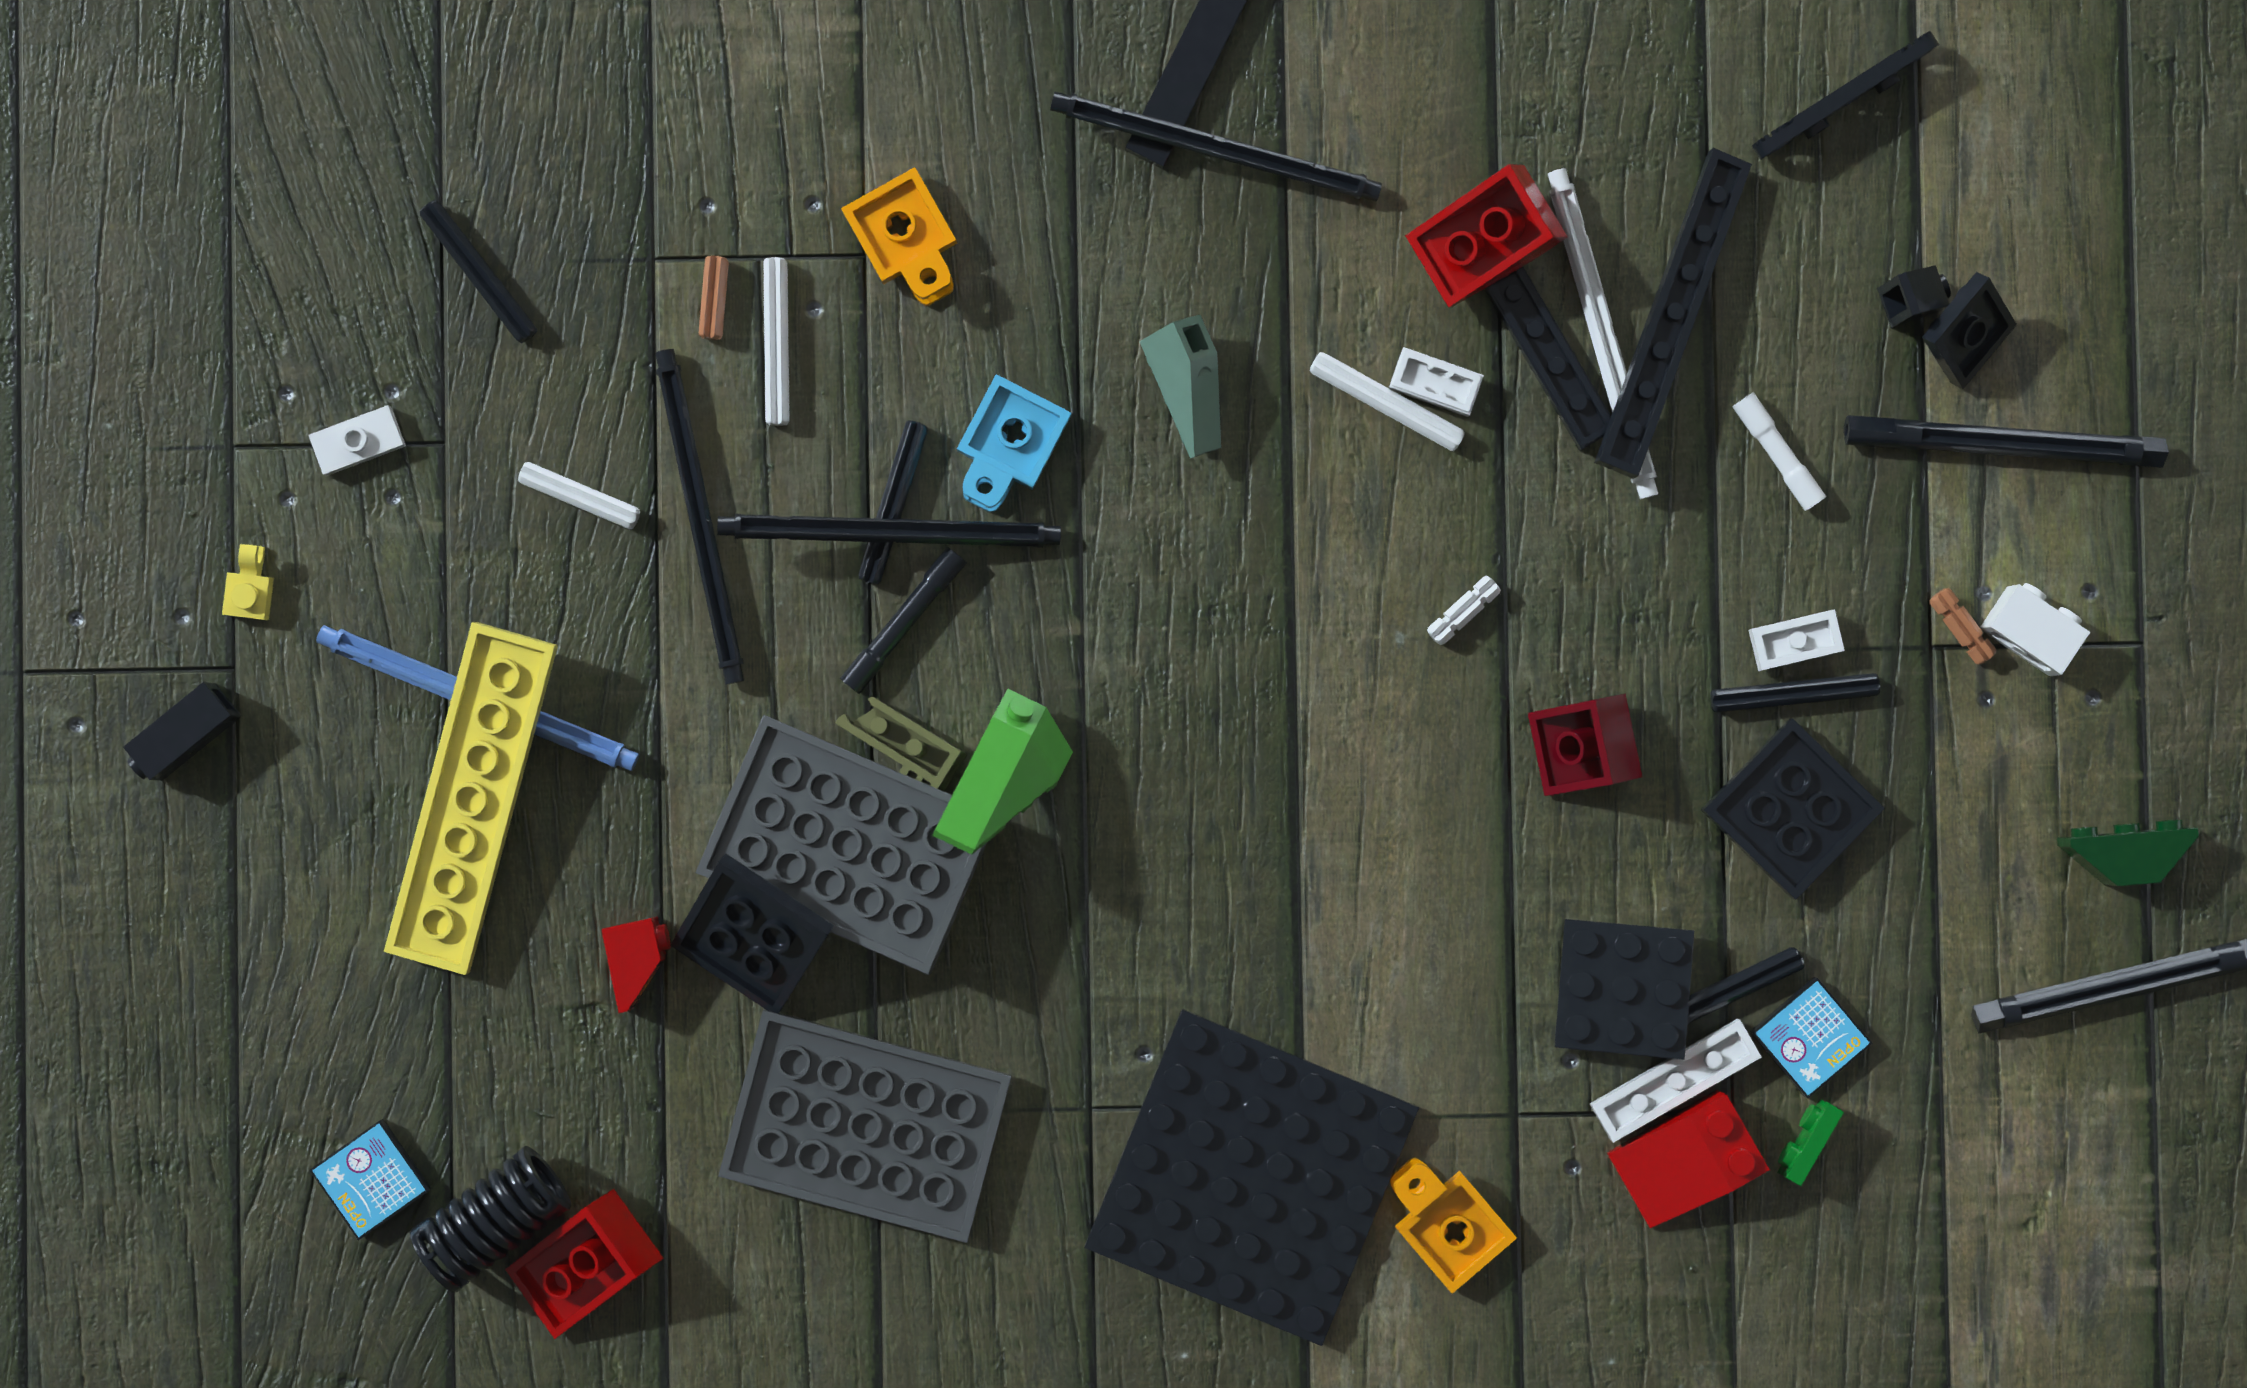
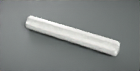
(776, 341)
(1387, 401)

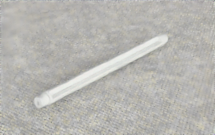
(1594, 305)

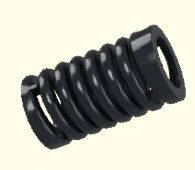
(485, 1215)

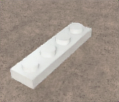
(1675, 1080)

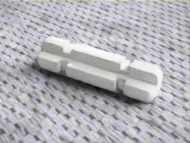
(1464, 610)

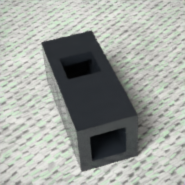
(181, 732)

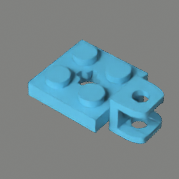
(1005, 462)

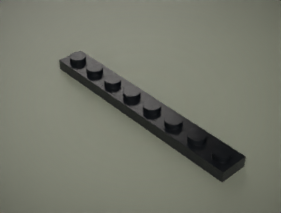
(1673, 313)

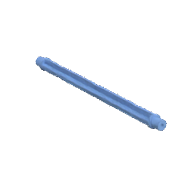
(443, 684)

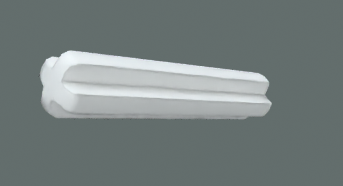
(579, 495)

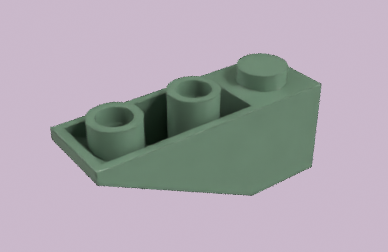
(1188, 378)

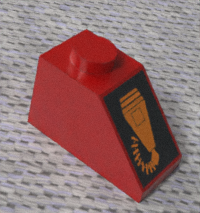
(634, 957)

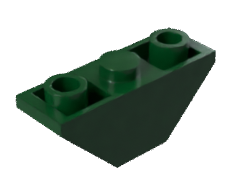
(2128, 853)

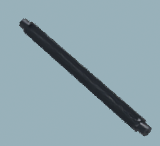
(1215, 146)
(699, 516)
(888, 530)

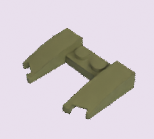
(906, 742)

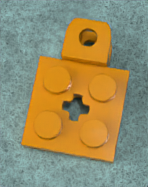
(910, 255)
(1433, 1208)

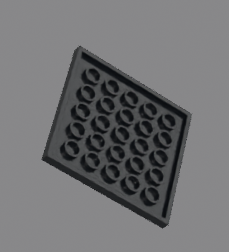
(1251, 1177)

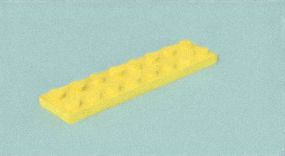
(470, 798)

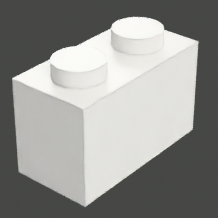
(2035, 629)

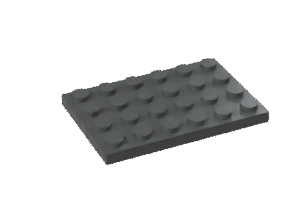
(845, 842)
(865, 1125)

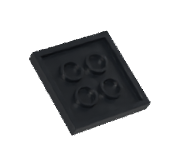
(1792, 809)
(751, 934)
(1624, 989)

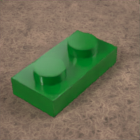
(1799, 1156)

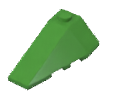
(1010, 769)

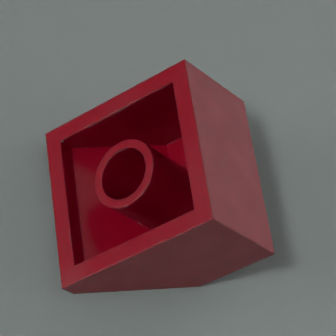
(1585, 745)

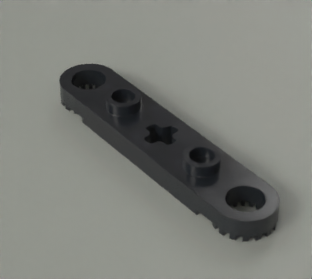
(1880, 77)

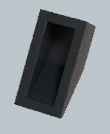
(1914, 295)

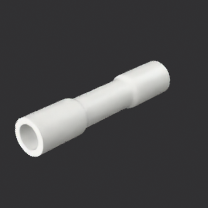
(1764, 430)

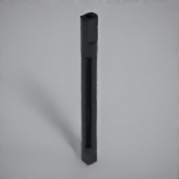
(2004, 441)
(2110, 986)

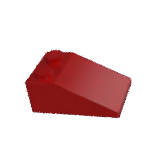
(1486, 234)
(1688, 1159)
(584, 1263)

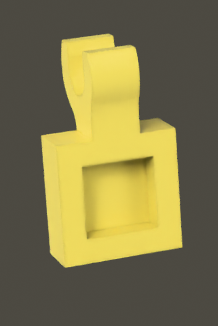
(248, 592)

